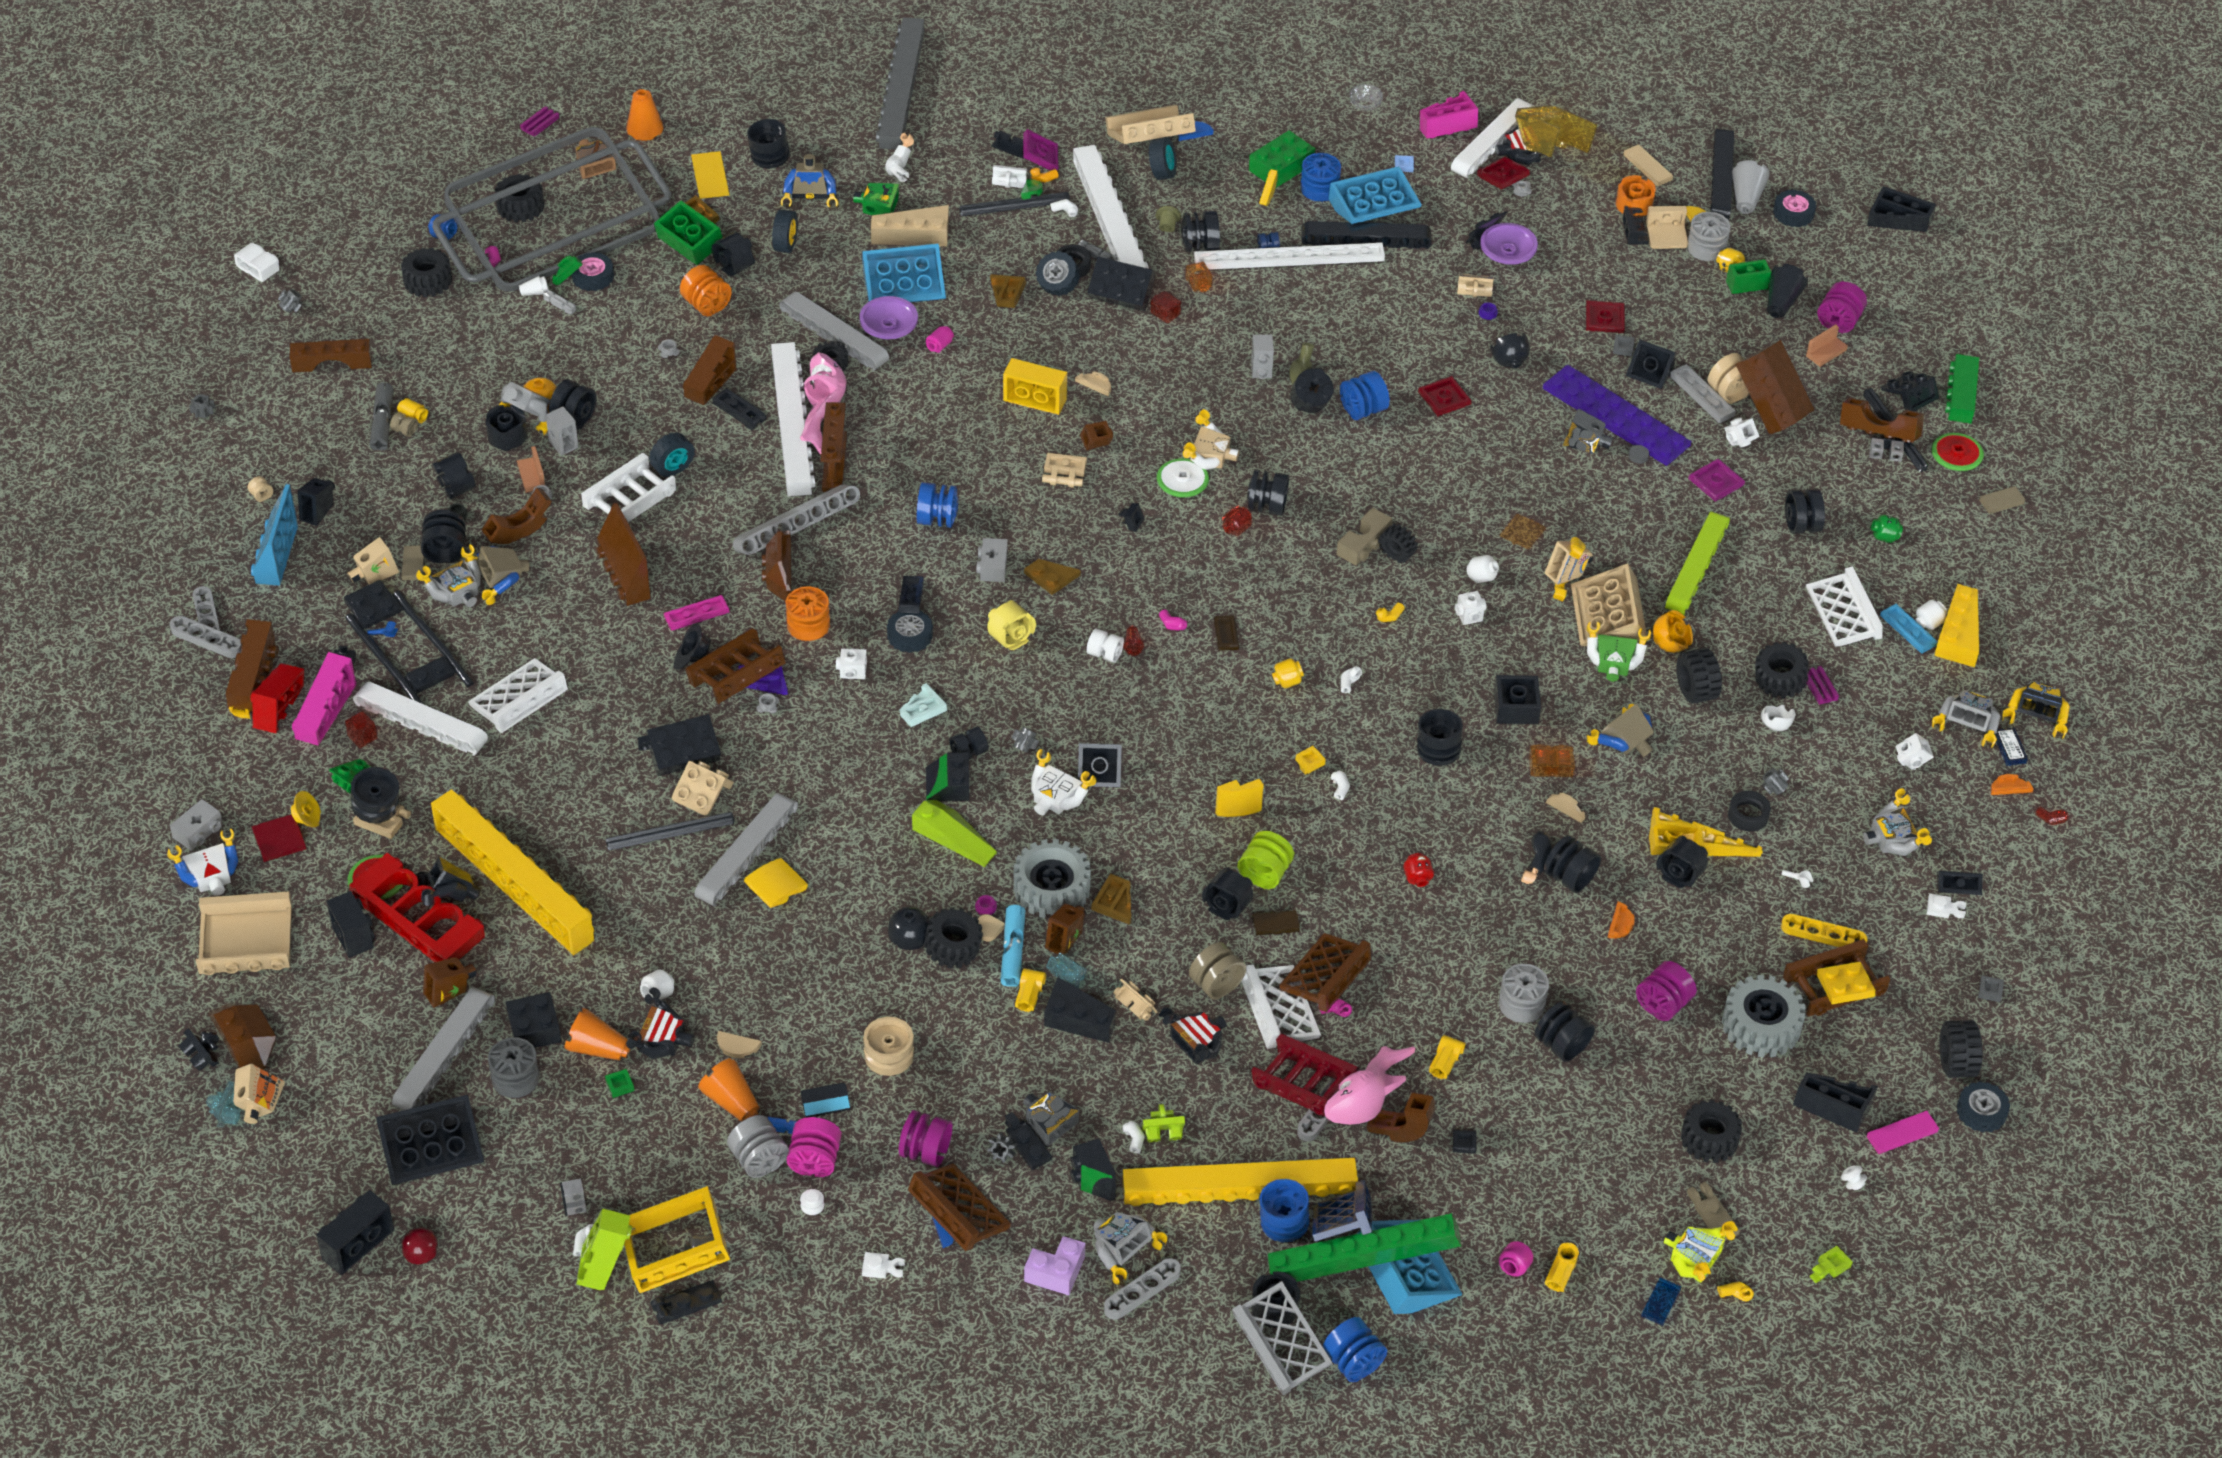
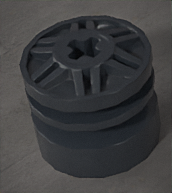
(768, 143)
(1201, 231)
(1268, 492)
(443, 536)
(1439, 737)
(1572, 864)
(1564, 1031)

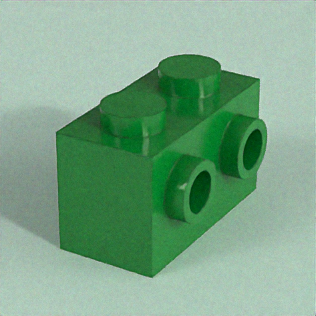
(1748, 276)

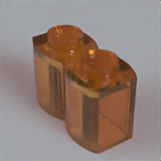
(1551, 761)

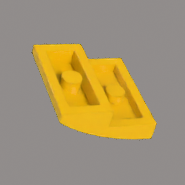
(1239, 800)
(775, 882)

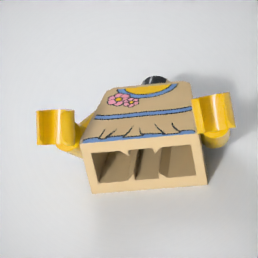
(1567, 563)

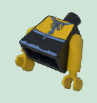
(2041, 702)

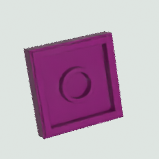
(1040, 150)
(1716, 480)

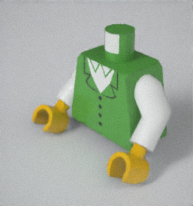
(1615, 654)

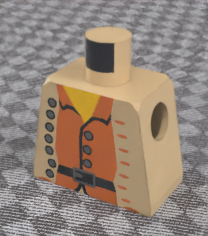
(256, 1092)

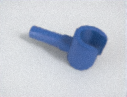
(387, 631)

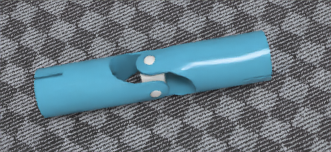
(1013, 945)

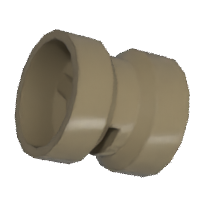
(403, 424)

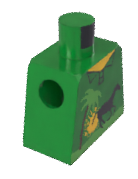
(878, 198)

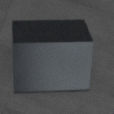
(1651, 364)
(1102, 762)

